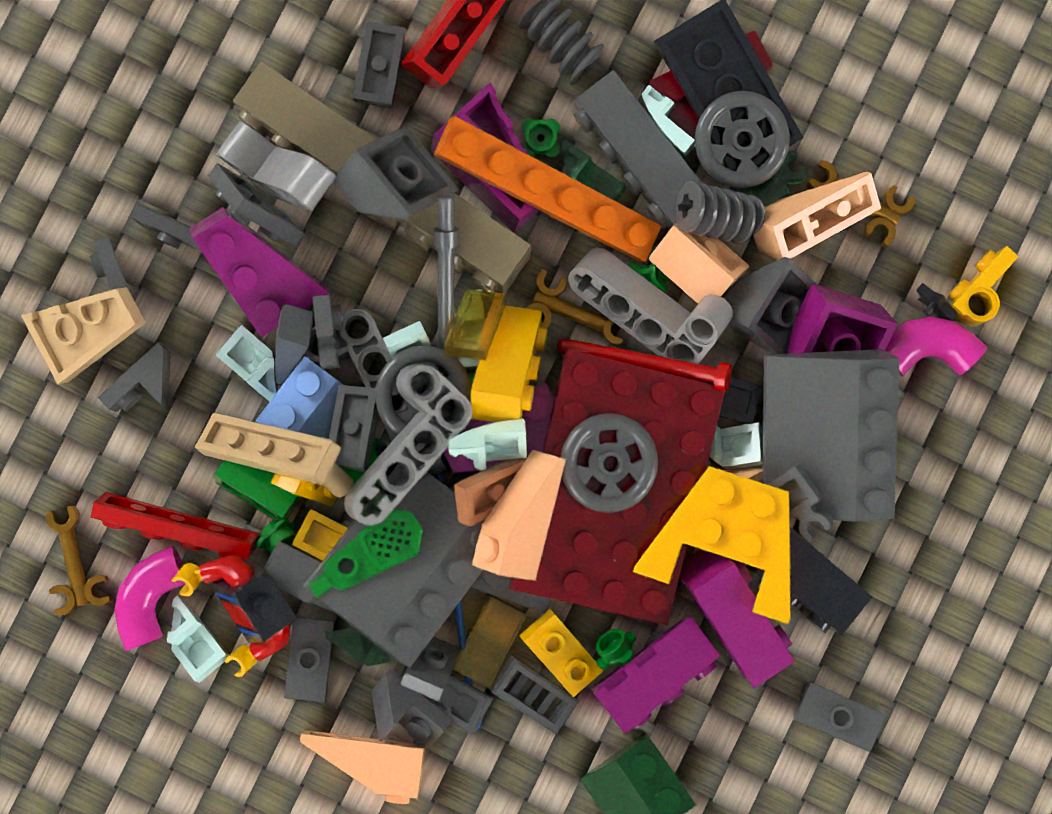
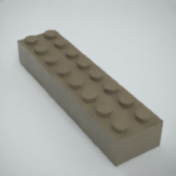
(309, 127)

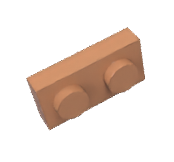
(481, 492)

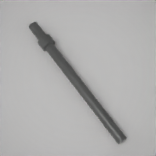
(445, 240)

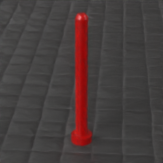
(718, 375)

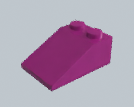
(839, 323)

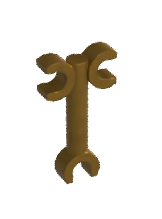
(885, 218)
(548, 301)
(80, 591)

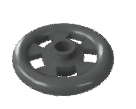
(719, 115)
(387, 386)
(587, 436)

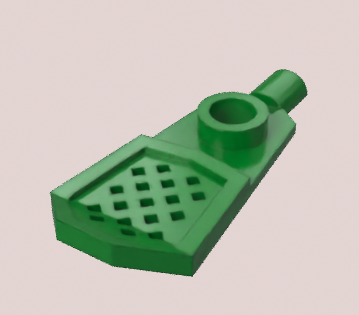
(366, 556)

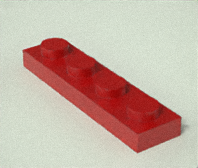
(163, 523)

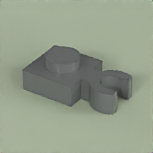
(327, 320)
(802, 498)

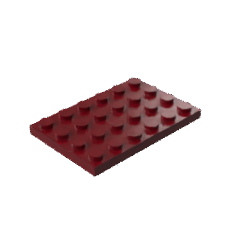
(592, 552)

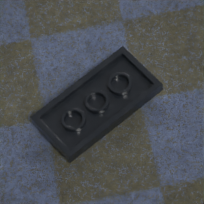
(715, 58)

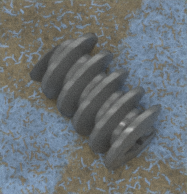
(560, 38)
(718, 212)

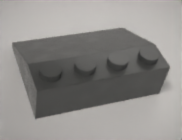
(838, 423)
(413, 599)

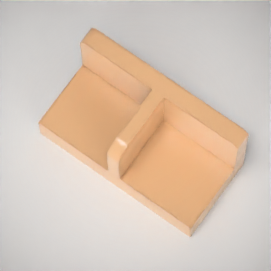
(698, 263)

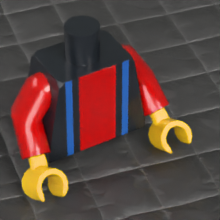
(250, 601)

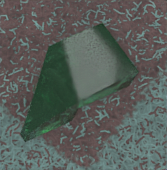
(584, 170)
(358, 646)

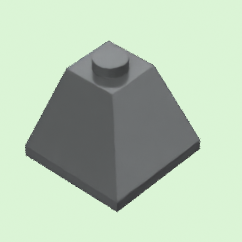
(393, 177)
(767, 304)

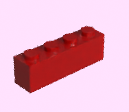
(449, 39)

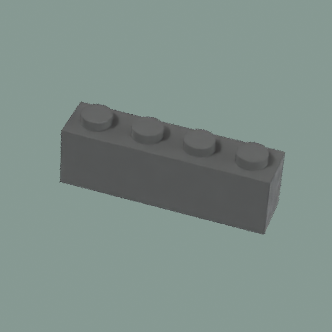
(636, 144)

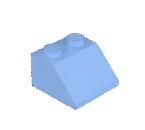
(303, 401)

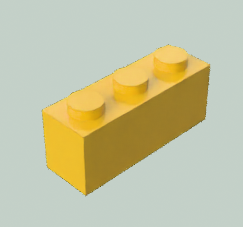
(503, 379)

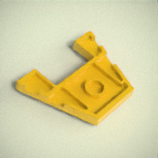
(735, 521)

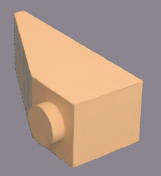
(815, 215)
(519, 522)
(383, 766)

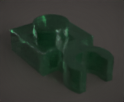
(775, 187)

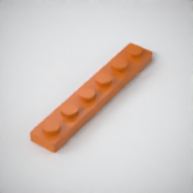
(546, 189)

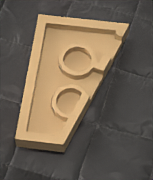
(83, 330)

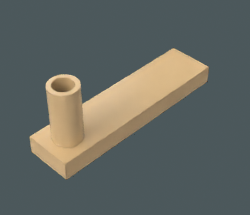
(275, 451)

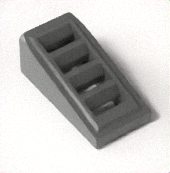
(291, 340)
(506, 672)

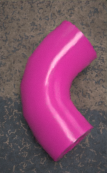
(937, 339)
(140, 594)

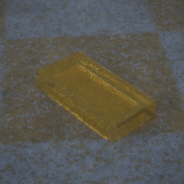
(475, 324)
(489, 642)

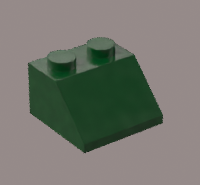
(637, 782)

